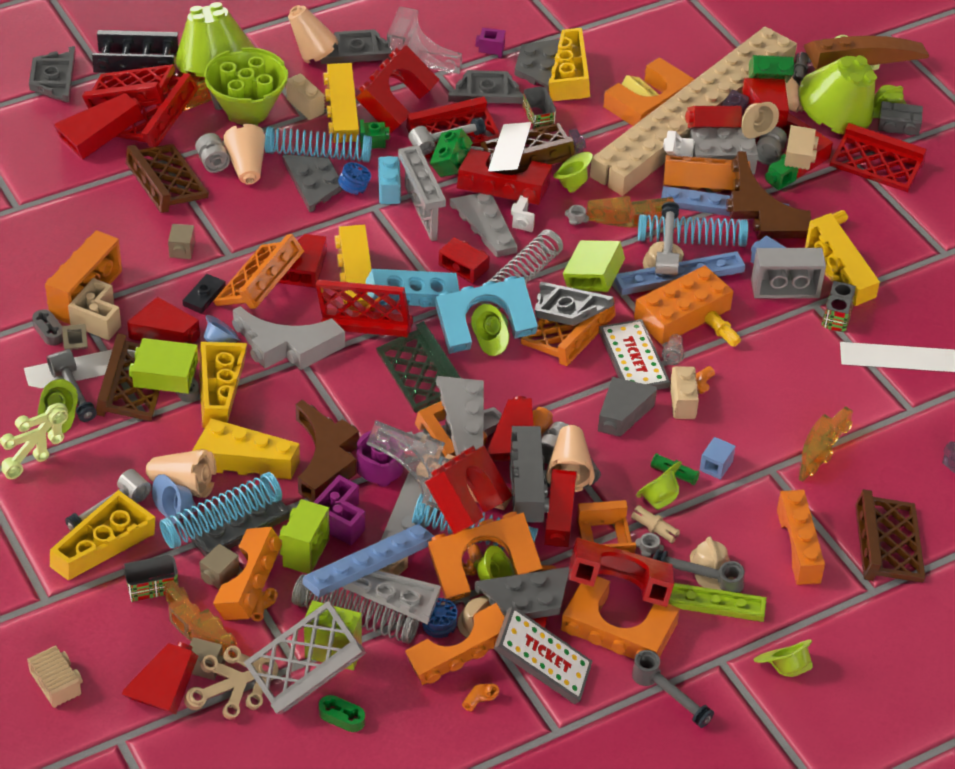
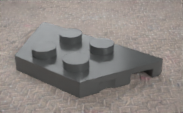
(358, 47)
(536, 62)
(53, 74)
(493, 85)
(313, 178)
(569, 304)
(531, 593)

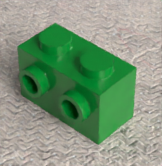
(450, 152)

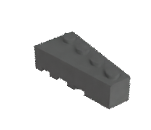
(528, 473)

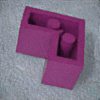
(345, 518)

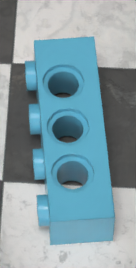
(420, 286)

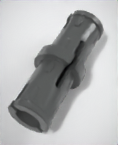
(800, 67)

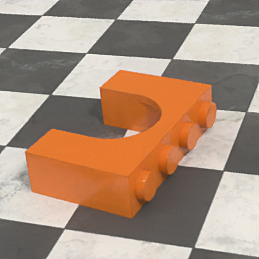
(635, 107)
(510, 533)
(585, 621)

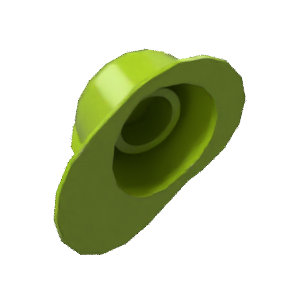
(888, 93)
(574, 171)
(490, 329)
(59, 392)
(663, 489)
(494, 564)
(789, 660)

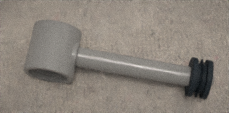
(426, 140)
(667, 261)
(129, 483)

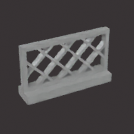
(422, 188)
(318, 676)

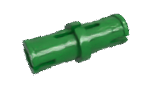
(663, 464)

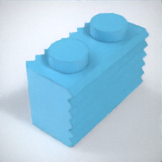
(389, 180)

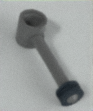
(63, 365)
(727, 570)
(652, 675)

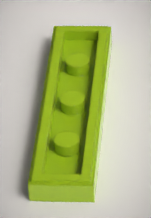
(718, 602)

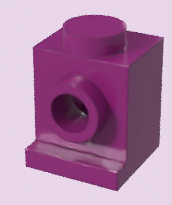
(491, 41)

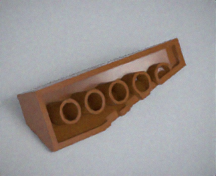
(874, 48)

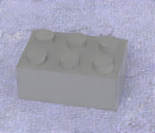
(723, 144)
(788, 272)

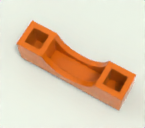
(806, 551)
(239, 596)
(434, 660)

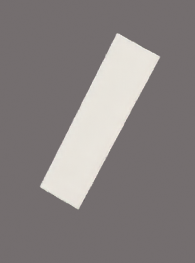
(510, 146)
(897, 356)
(87, 367)

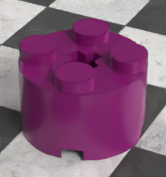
(376, 465)

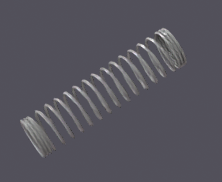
(553, 235)
(410, 627)

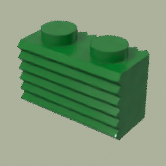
(771, 67)

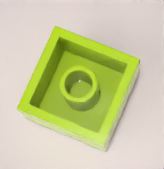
(305, 536)

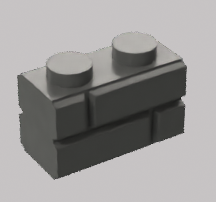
(900, 118)

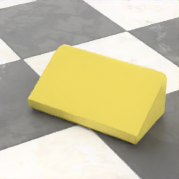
(638, 86)

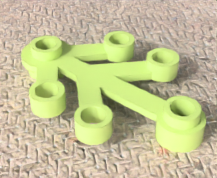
(54, 416)

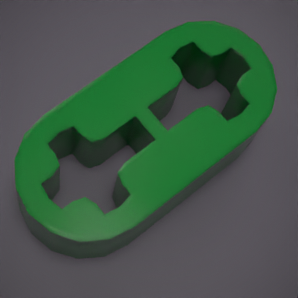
(341, 713)

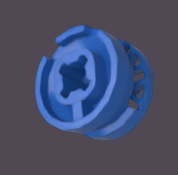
(353, 179)
(442, 619)

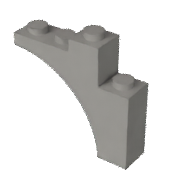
(298, 344)

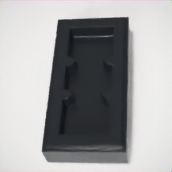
(204, 293)

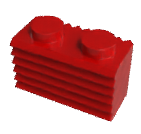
(464, 259)

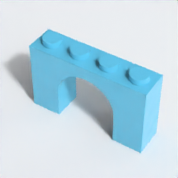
(508, 294)

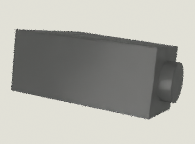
(625, 405)

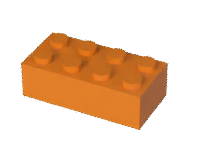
(96, 258)
(683, 304)

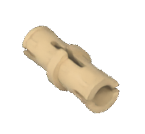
(655, 524)

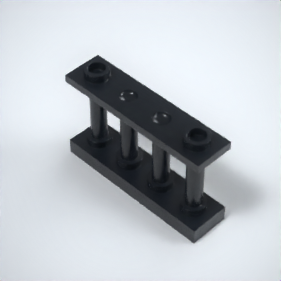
(133, 41)

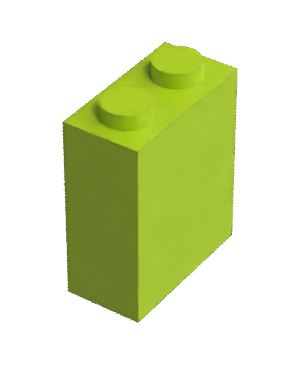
(594, 265)
(164, 365)
(351, 619)

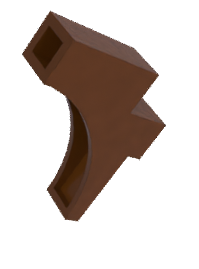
(768, 214)
(332, 450)

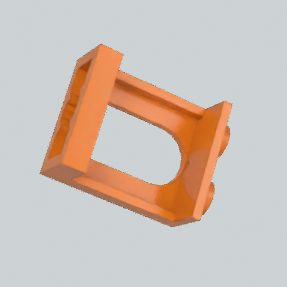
(430, 418)
(604, 514)

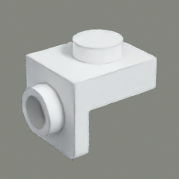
(678, 146)
(521, 217)

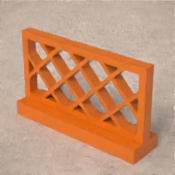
(260, 273)
(571, 343)

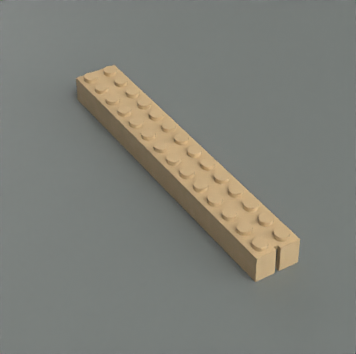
(641, 147)

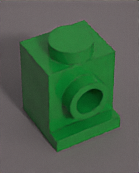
(377, 131)
(780, 175)

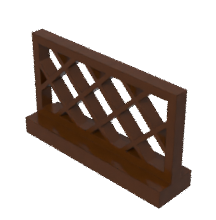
(552, 152)
(151, 179)
(112, 379)
(868, 519)

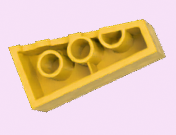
(570, 70)
(342, 101)
(353, 258)
(842, 258)
(219, 378)
(249, 450)
(103, 534)

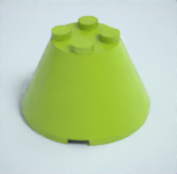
(207, 34)
(246, 83)
(840, 94)

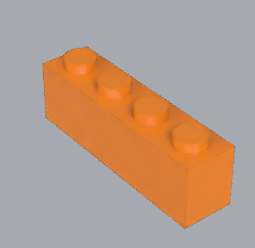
(699, 173)

